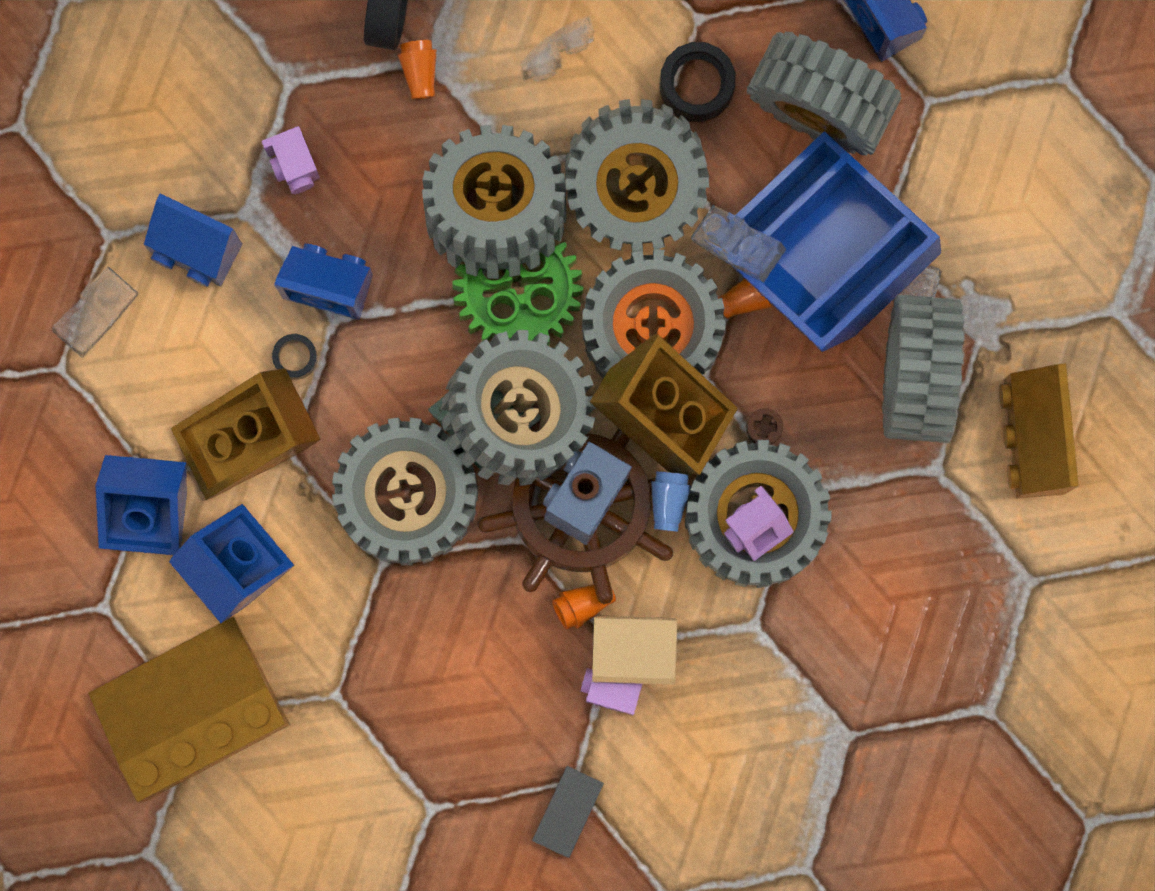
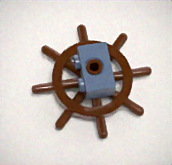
(577, 508)

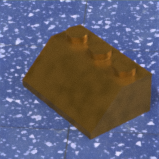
(665, 406)
(1039, 432)

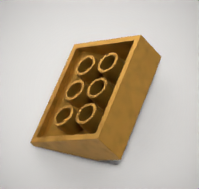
(187, 710)

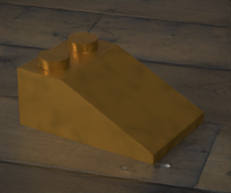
(245, 432)

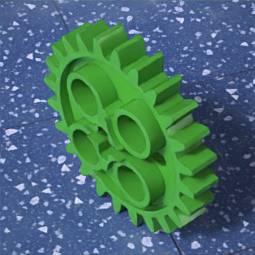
(525, 315)

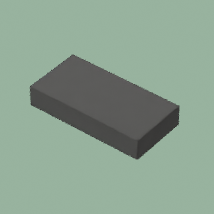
(568, 811)

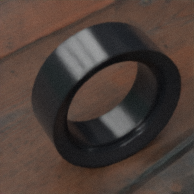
(309, 368)

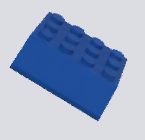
(844, 243)

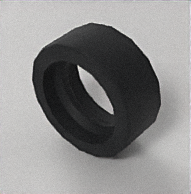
(384, 23)
(708, 53)

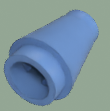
(669, 499)

